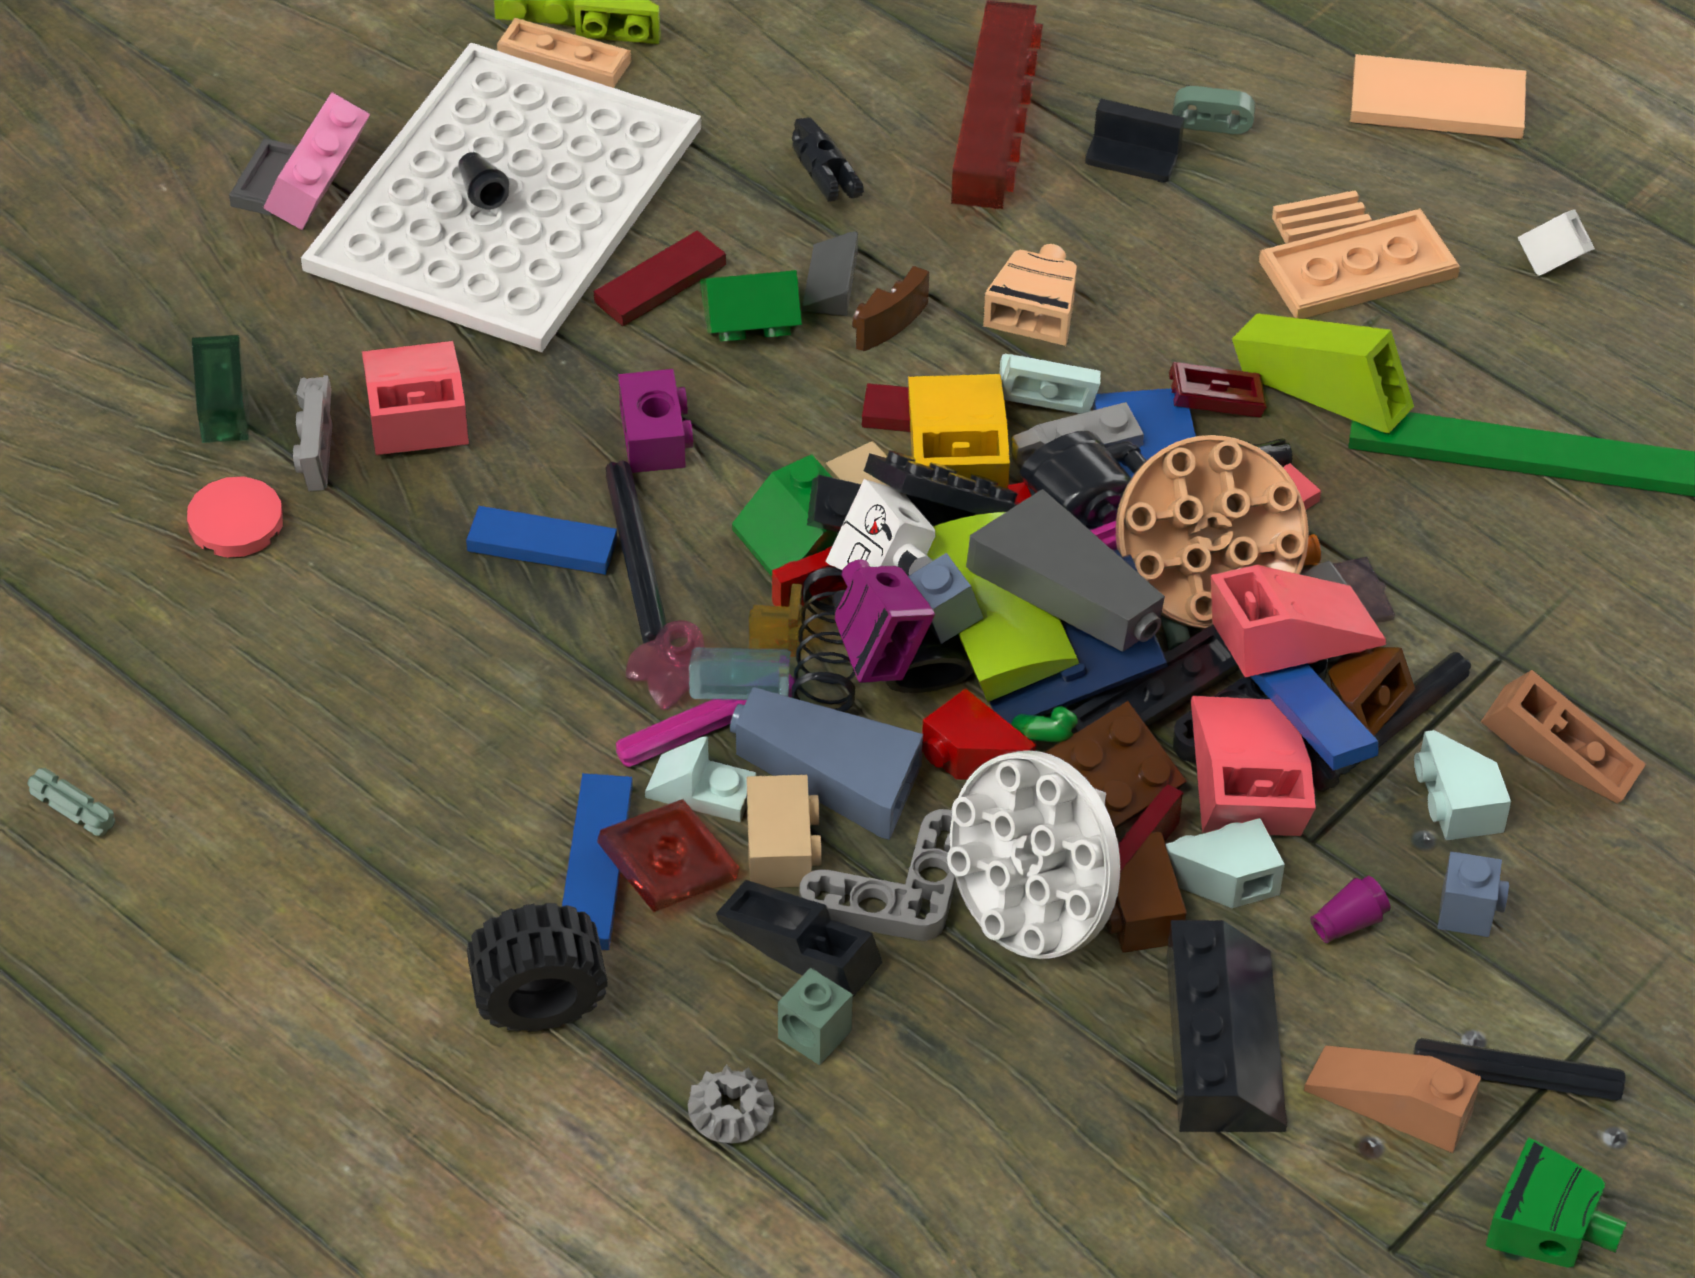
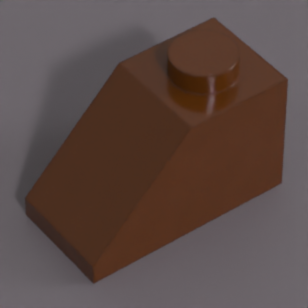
(1372, 684)
(1146, 899)

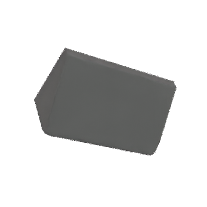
(831, 275)

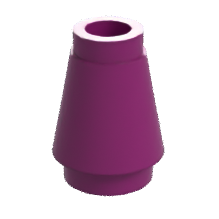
(1351, 909)

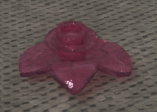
(664, 664)

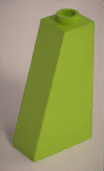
(1329, 365)

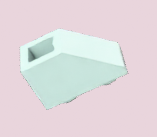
(1462, 787)
(1229, 864)

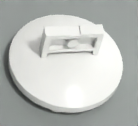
(1034, 854)

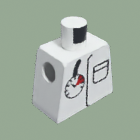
(883, 531)

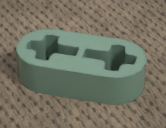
(1214, 109)

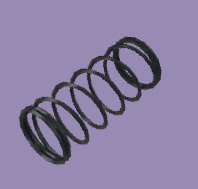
(826, 677)

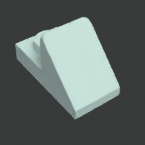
(702, 783)

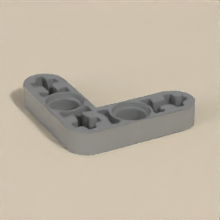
(901, 900)

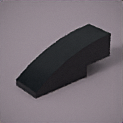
(801, 935)

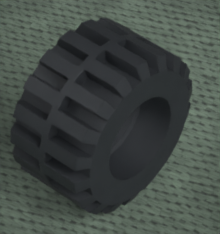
(536, 967)

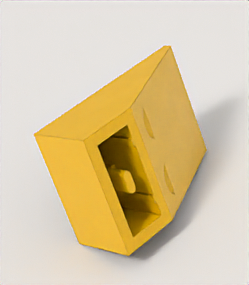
(960, 424)

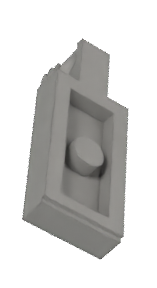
(1110, 424)
(314, 431)

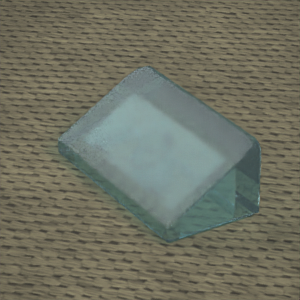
(735, 671)

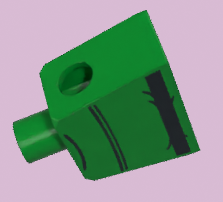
(1552, 1210)

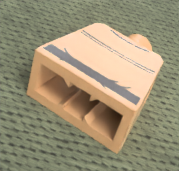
(1033, 295)

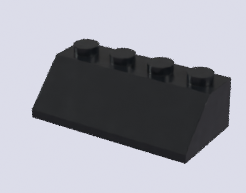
(1224, 1030)

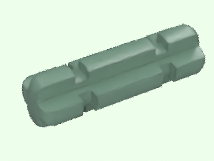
(71, 802)

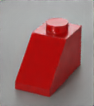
(967, 735)

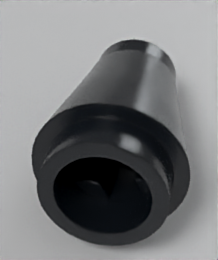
(484, 183)

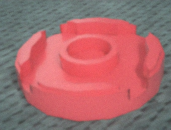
(235, 516)

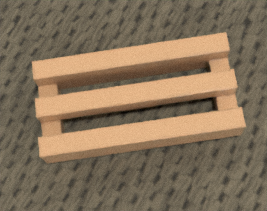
(1319, 213)

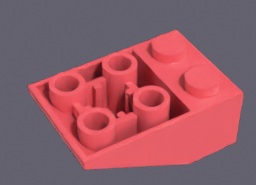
(415, 398)
(1288, 619)
(1250, 766)

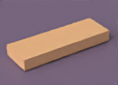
(565, 52)

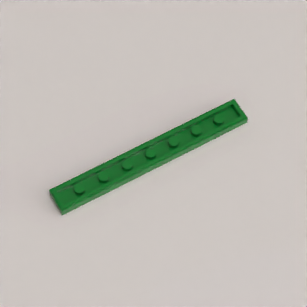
(1533, 452)

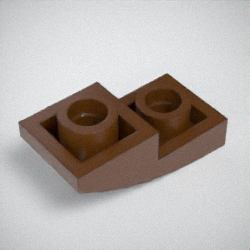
(890, 313)

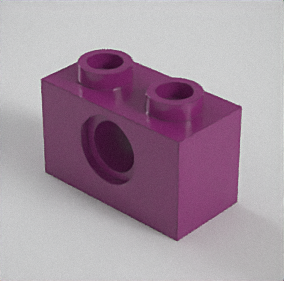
(653, 420)

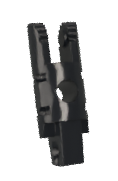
(824, 161)

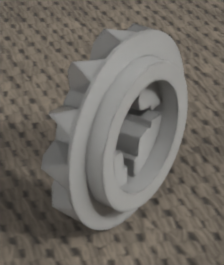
(727, 1123)

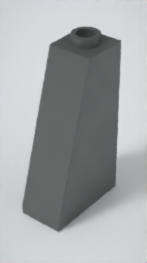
(1066, 571)

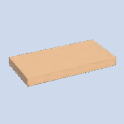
(1438, 96)
(1358, 264)

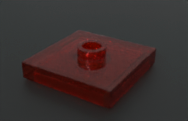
(668, 855)

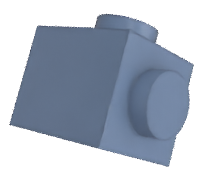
(948, 596)
(1471, 894)

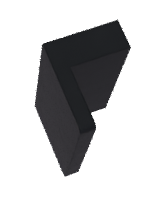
(1135, 141)

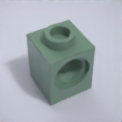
(815, 1016)

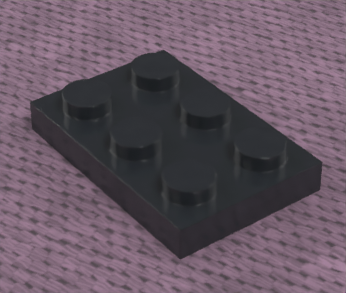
(940, 484)

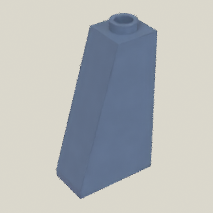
(849, 760)

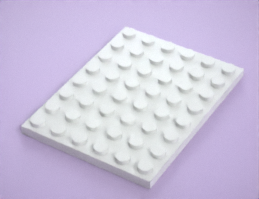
(578, 179)

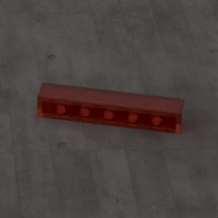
(994, 105)

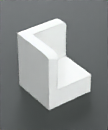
(1556, 242)

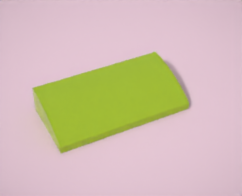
(1015, 638)

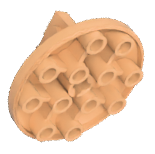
(1206, 512)

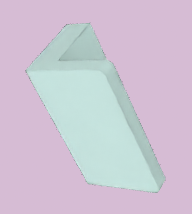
(1048, 383)

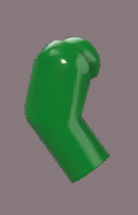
(1045, 729)

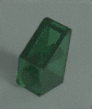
(220, 388)

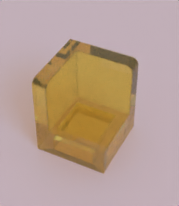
(776, 625)

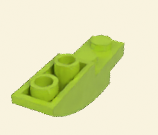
(592, 18)

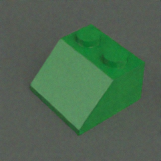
(750, 303)
(777, 515)

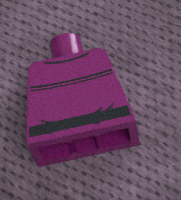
(881, 620)

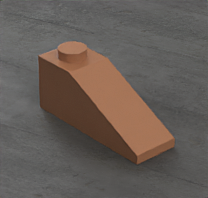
(1561, 737)
(1398, 1090)

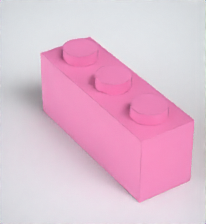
(316, 161)

